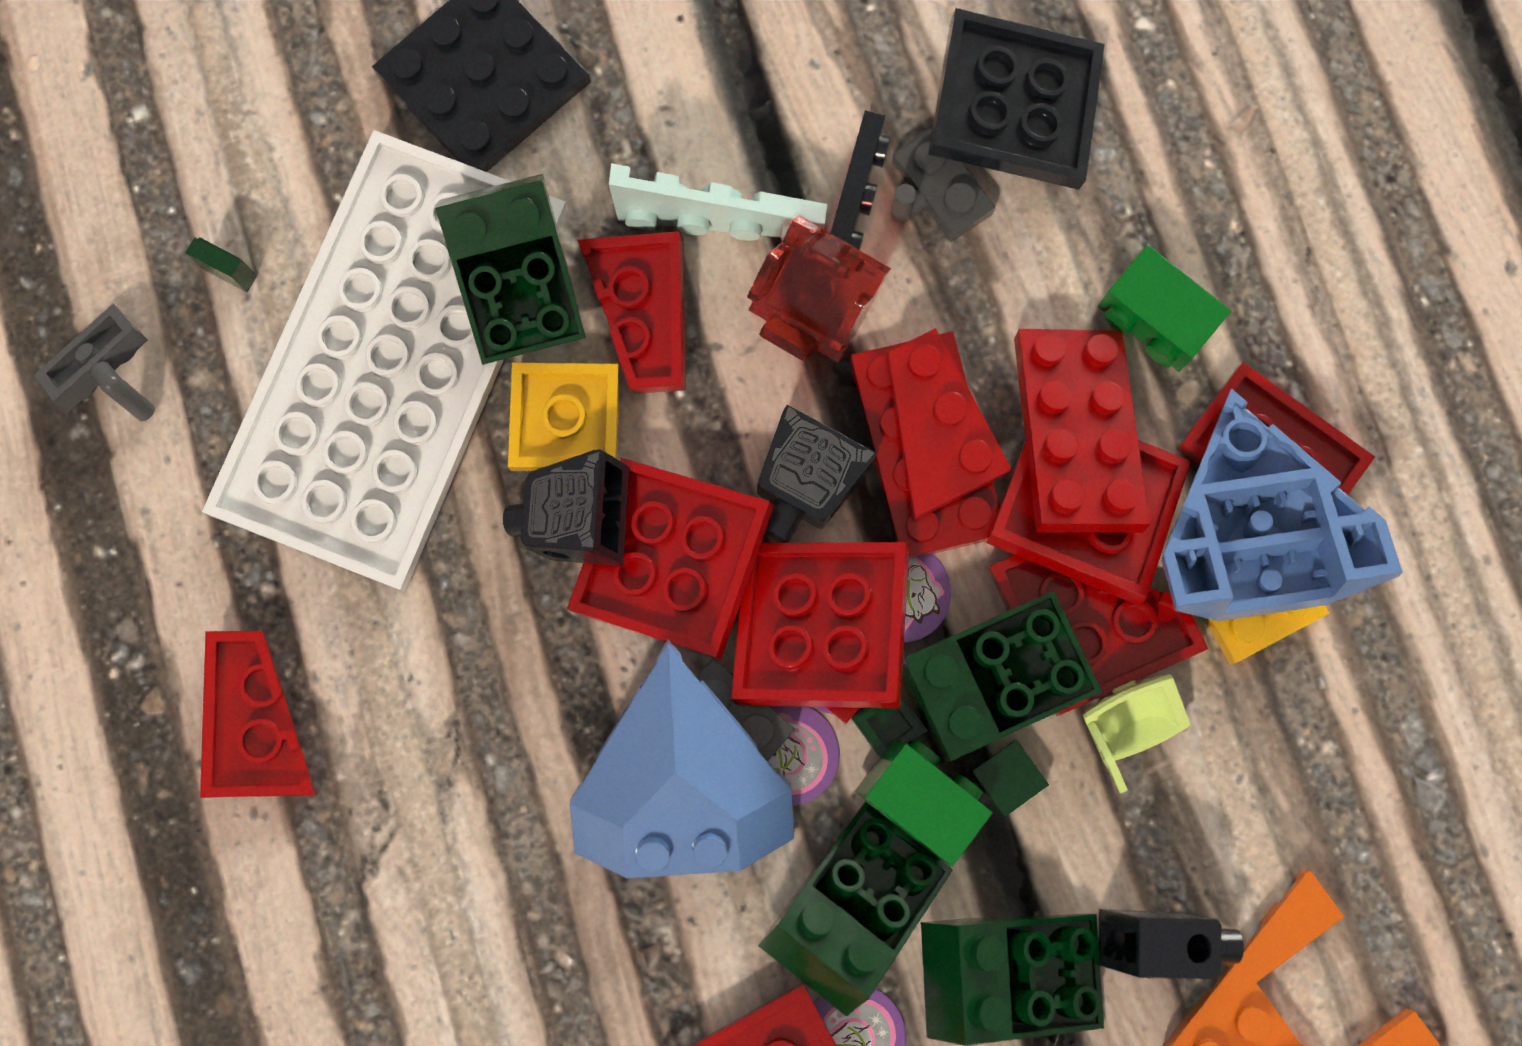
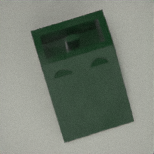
(511, 268)
(998, 677)
(856, 910)
(1011, 977)

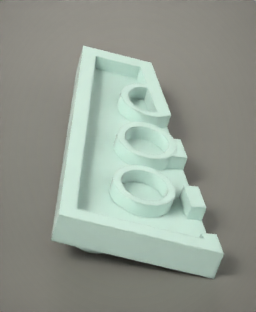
(713, 208)

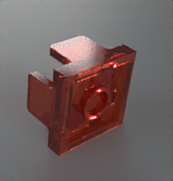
(814, 292)

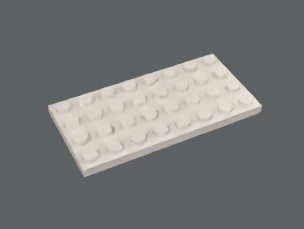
(367, 380)

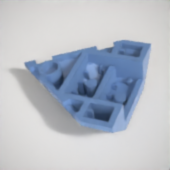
(1269, 529)
(679, 785)

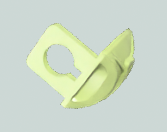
(1135, 720)

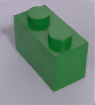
(1163, 309)
(925, 801)

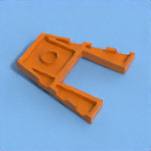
(1240, 1012)

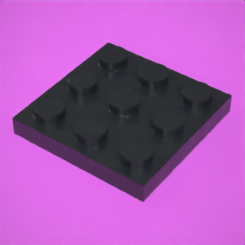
(481, 77)
(1017, 99)

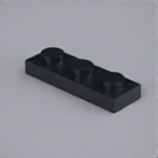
(857, 192)

